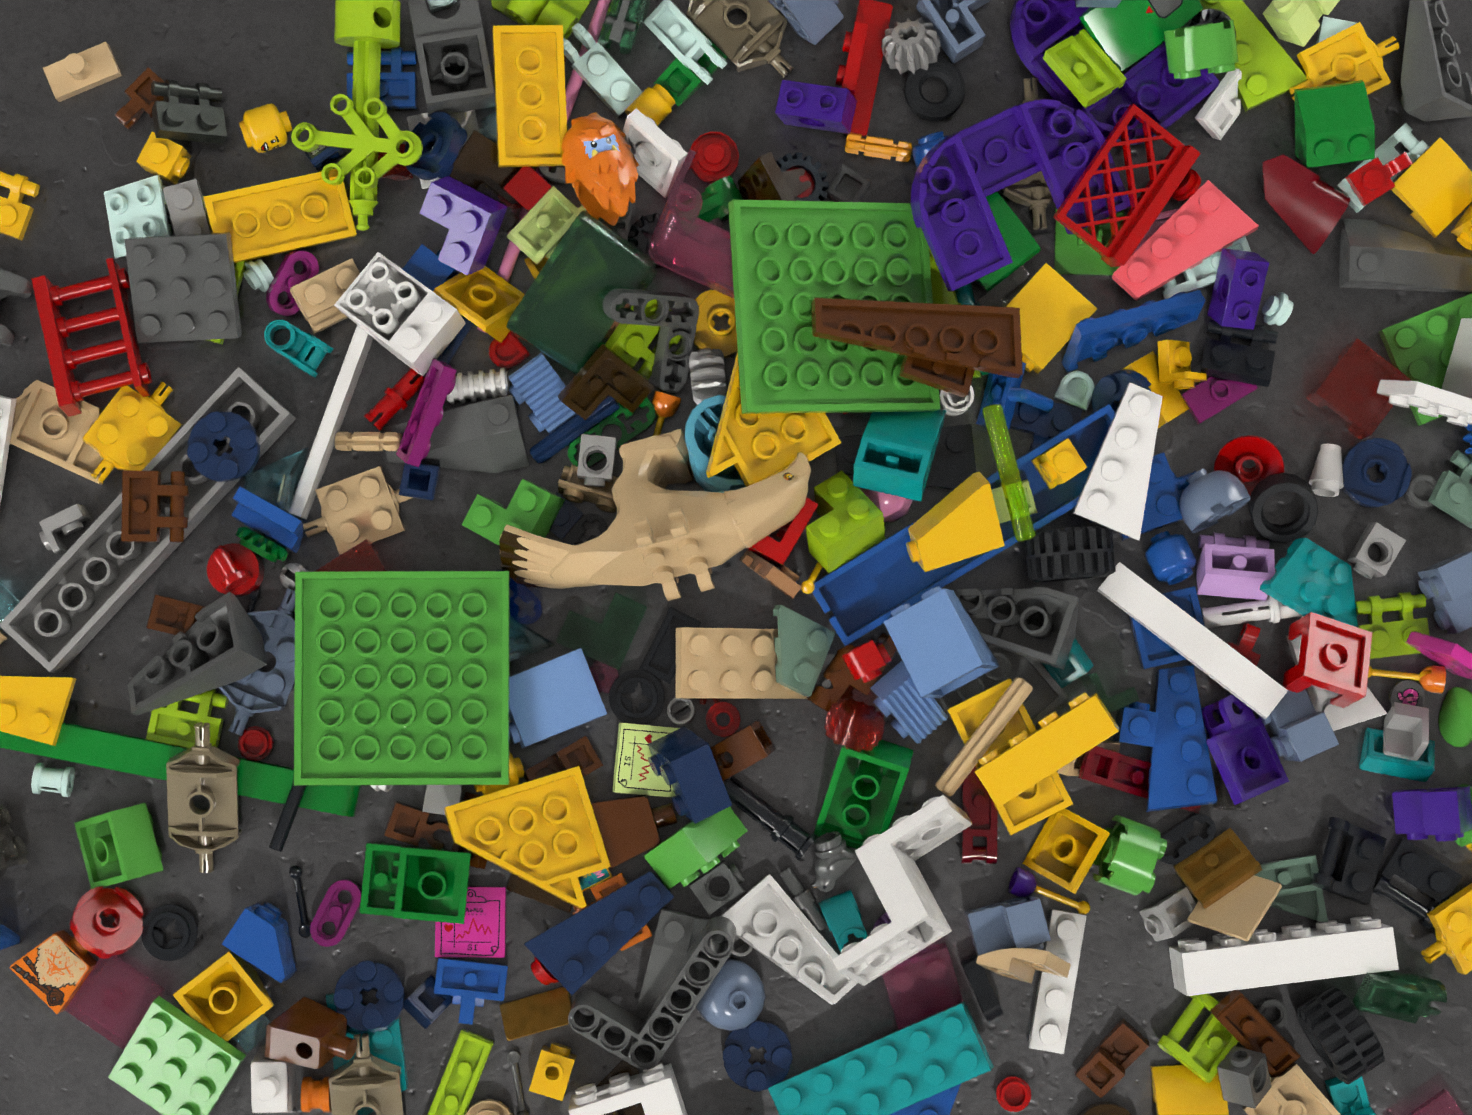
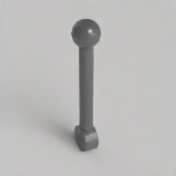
(513, 1058)

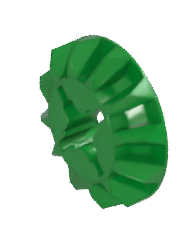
(261, 545)

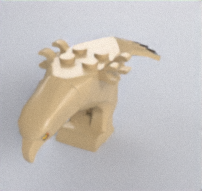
(659, 529)

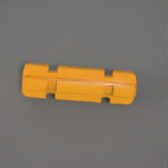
(878, 147)

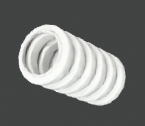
(480, 386)

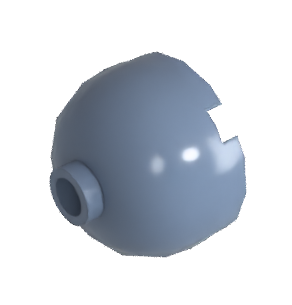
(1211, 498)
(733, 997)

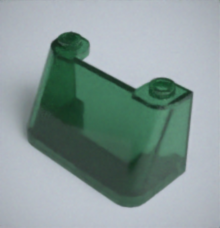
(565, 302)

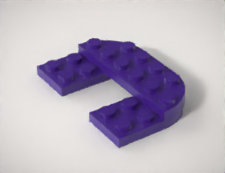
(1149, 85)
(992, 155)

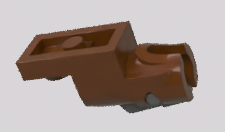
(836, 680)

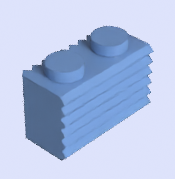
(539, 388)
(901, 699)

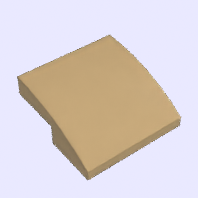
(1022, 963)

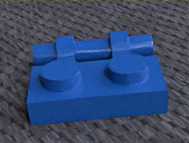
(397, 87)

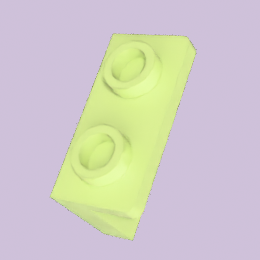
(544, 225)

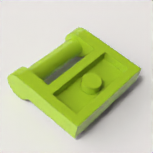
(1208, 1045)

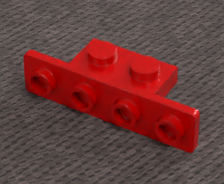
(864, 59)

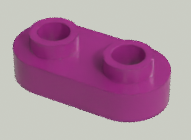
(287, 278)
(337, 912)

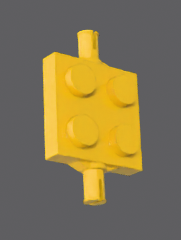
(1346, 58)
(131, 431)
(1453, 931)

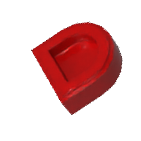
(508, 353)

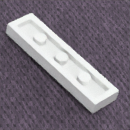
(1055, 992)

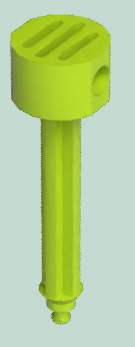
(367, 28)

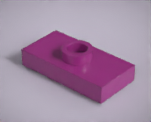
(1213, 396)

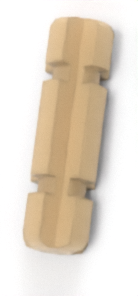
(367, 441)

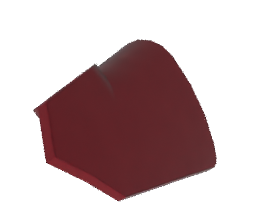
(1302, 200)

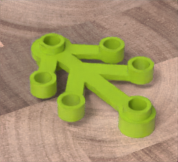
(362, 143)

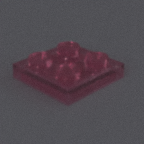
(922, 985)

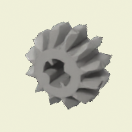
(911, 45)
(707, 374)

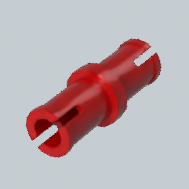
(395, 399)

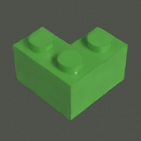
(530, 510)
(695, 848)

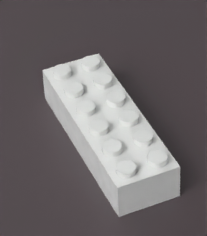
(1283, 957)

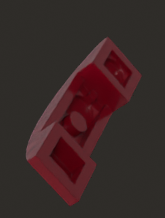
(1119, 772)

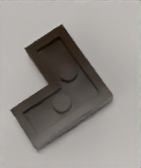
(605, 375)

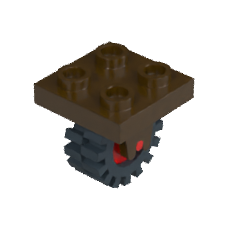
(784, 179)

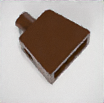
(746, 748)
(630, 826)
(309, 1035)

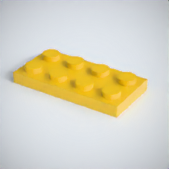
(529, 94)
(281, 215)
(1034, 803)

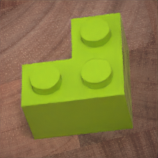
(847, 523)

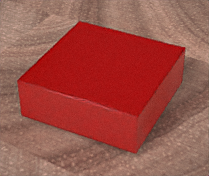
(527, 188)

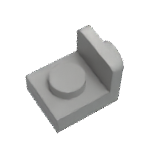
(65, 521)
(1169, 915)

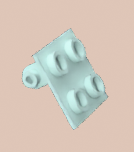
(137, 212)

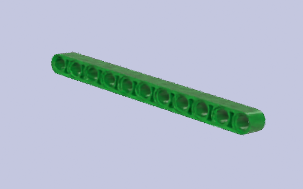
(150, 757)

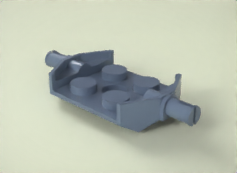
(261, 689)

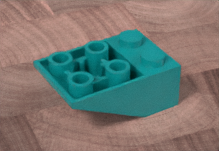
(898, 452)

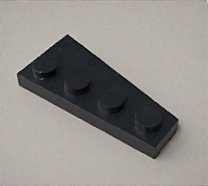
(951, 463)

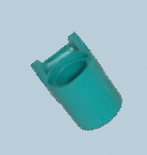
(301, 350)
(843, 917)

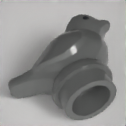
(832, 860)

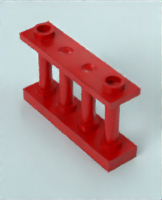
(58, 328)

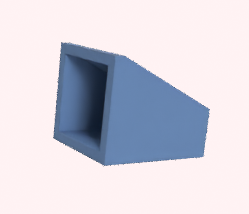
(939, 643)
(553, 699)

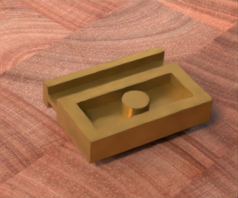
(1217, 868)

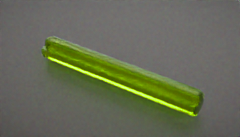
(1008, 472)

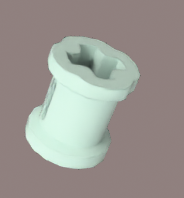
(52, 780)

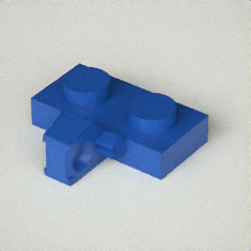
(470, 984)

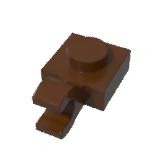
(141, 99)

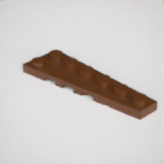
(943, 333)

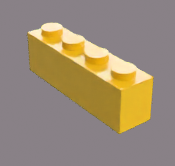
(1046, 749)

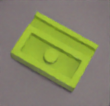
(1084, 68)

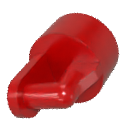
(235, 569)

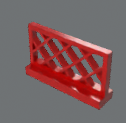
(1149, 203)

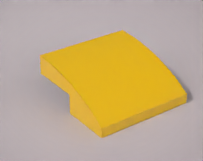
(1436, 187)
(1184, 1093)

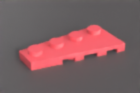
(1186, 239)

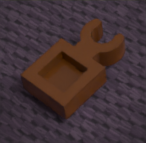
(411, 824)

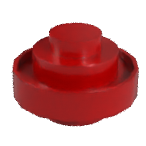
(715, 156)

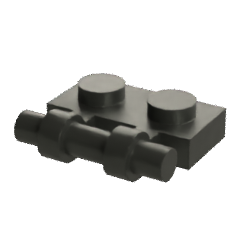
(188, 121)

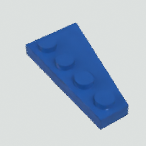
(1129, 327)
(1180, 756)

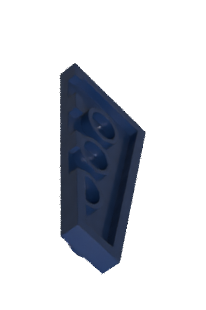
(596, 933)

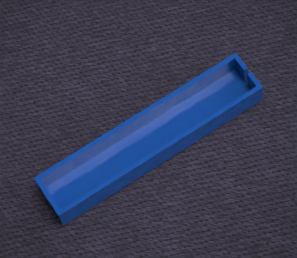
(885, 577)

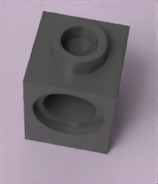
(711, 901)
(1244, 1077)

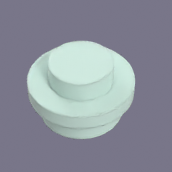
(258, 275)
(1277, 309)

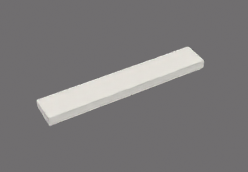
(331, 423)
(1192, 640)

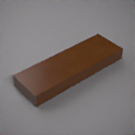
(1255, 1031)

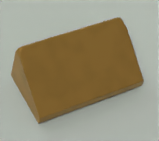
(536, 1013)

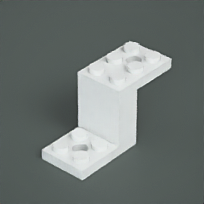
(1456, 393)
(902, 890)
(652, 1088)

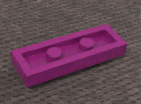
(426, 413)

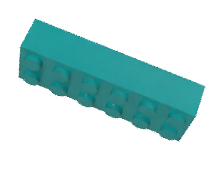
(890, 1070)

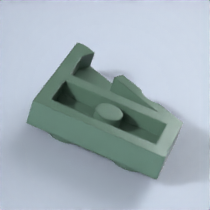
(799, 650)
(1297, 892)

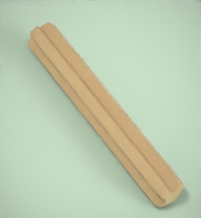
(984, 736)

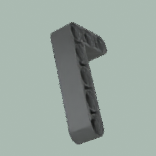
(667, 1005)

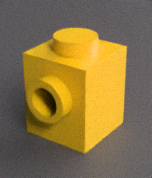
(164, 159)
(553, 1071)

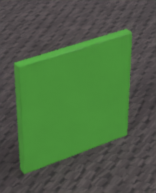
(1076, 257)

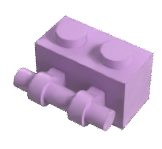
(1233, 566)

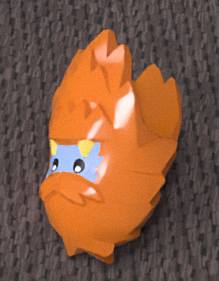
(600, 167)

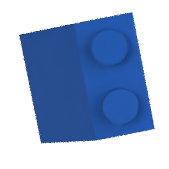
(263, 941)

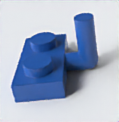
(1007, 392)

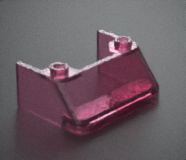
(689, 243)

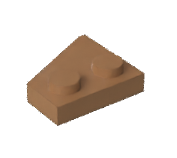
(782, 579)

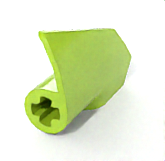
(544, 12)

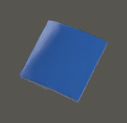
(268, 519)

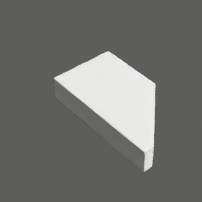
(1222, 106)

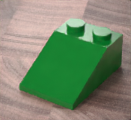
(864, 792)

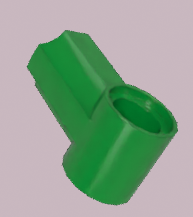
(717, 197)

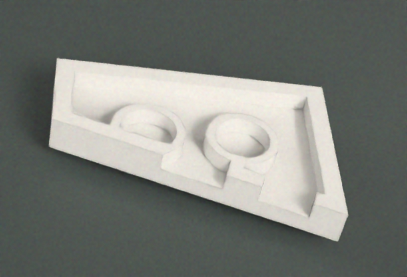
(1338, 717)

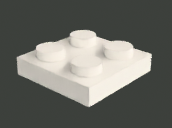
(655, 152)

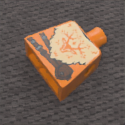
(55, 969)

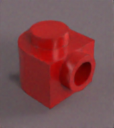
(866, 660)

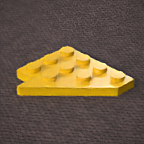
(765, 442)
(536, 832)

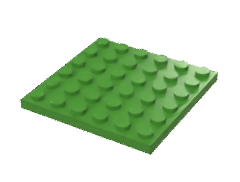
(822, 250)
(402, 678)

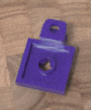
(1239, 738)

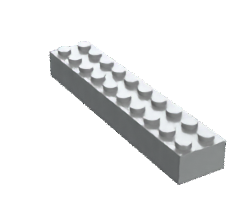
(102, 570)

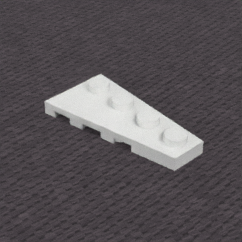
(1122, 469)

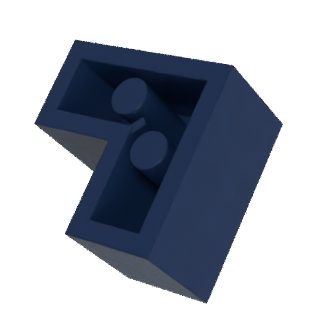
(692, 771)

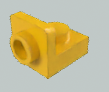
(1175, 365)

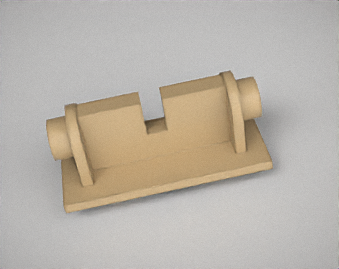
(576, 491)

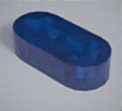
(527, 596)

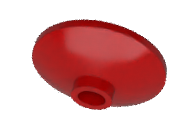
(1249, 447)

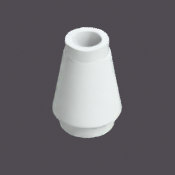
(1327, 471)

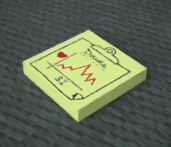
(632, 765)

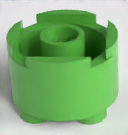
(1201, 48)
(1130, 856)

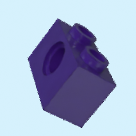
(816, 106)
(1238, 288)

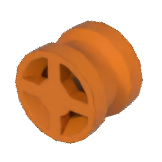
(315, 1095)

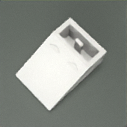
(400, 313)

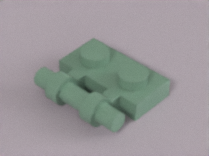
(1454, 491)

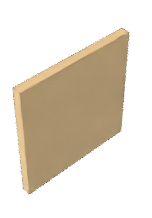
(1239, 910)

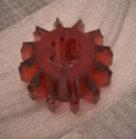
(854, 724)

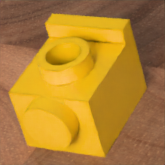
(1059, 463)

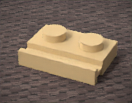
(320, 293)

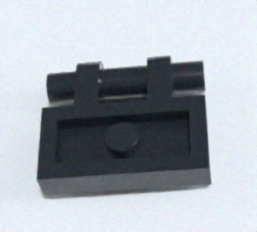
(1237, 361)

